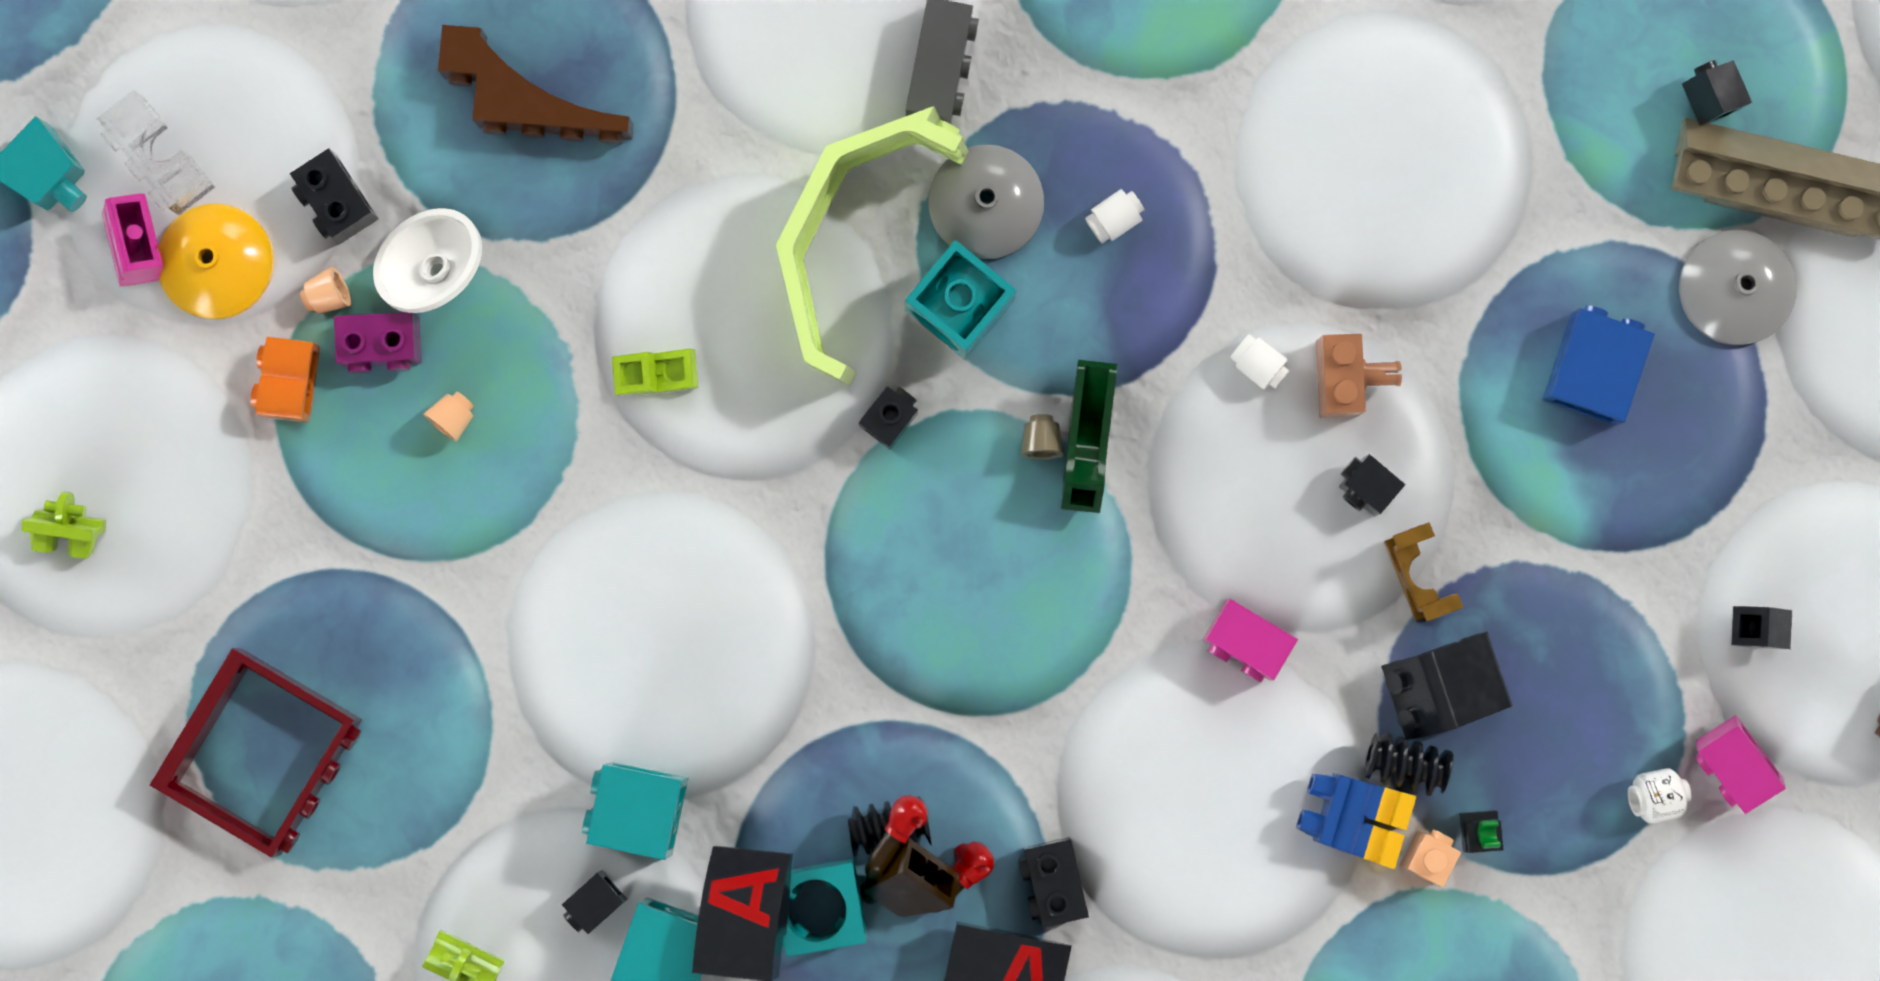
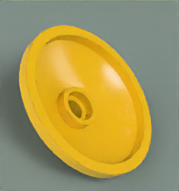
(239, 266)

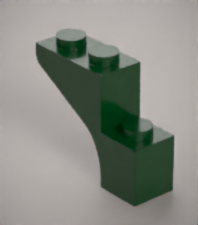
(1088, 436)

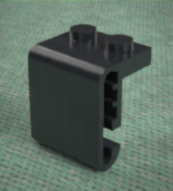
(1447, 686)

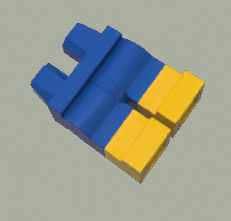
(1344, 816)

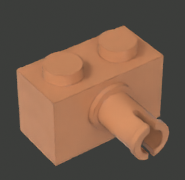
(1346, 375)

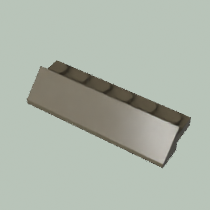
(1778, 179)

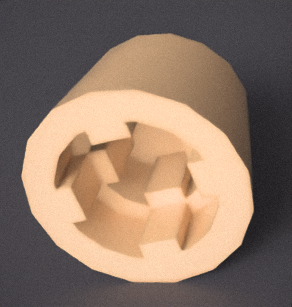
(326, 292)
(451, 415)

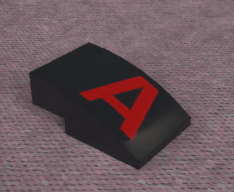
(743, 914)
(1004, 956)

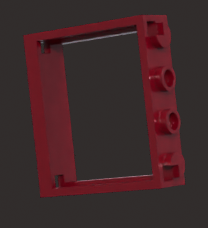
(202, 721)

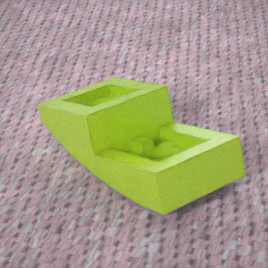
(655, 372)

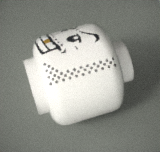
(1659, 795)

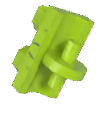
(64, 521)
(461, 961)

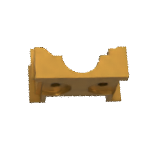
(1422, 602)

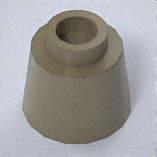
(1041, 438)

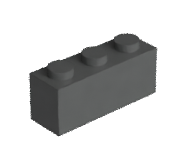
(942, 58)

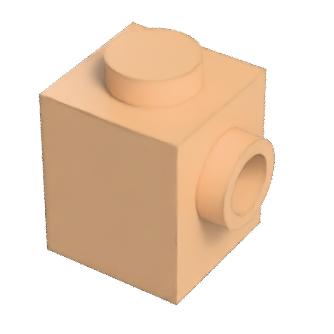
(1431, 857)

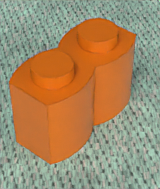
(285, 379)

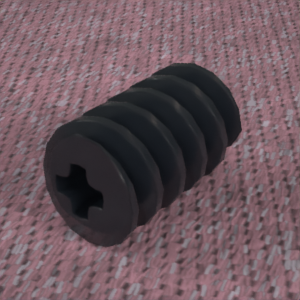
(1408, 763)
(870, 828)

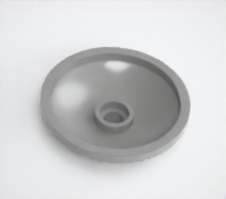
(992, 228)
(1713, 291)

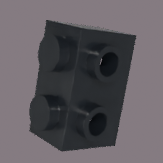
(333, 197)
(1054, 881)

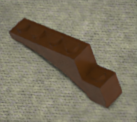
(511, 102)

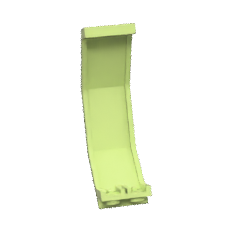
(835, 162)

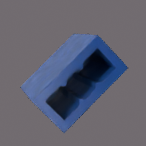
(1599, 365)

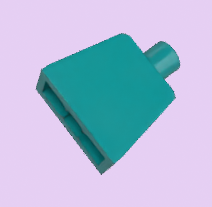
(42, 167)

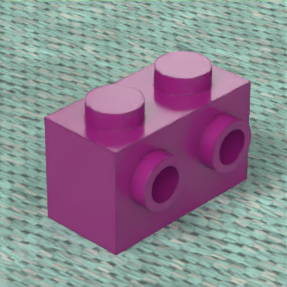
(377, 341)

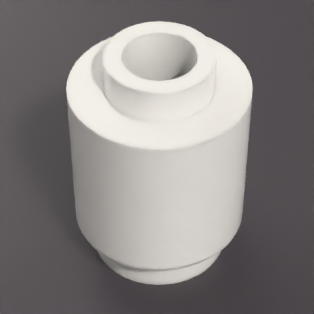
(1115, 215)
(1260, 362)

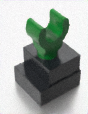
(1481, 831)

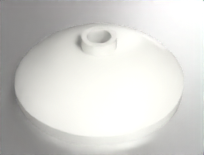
(427, 260)

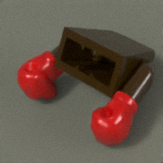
(910, 877)

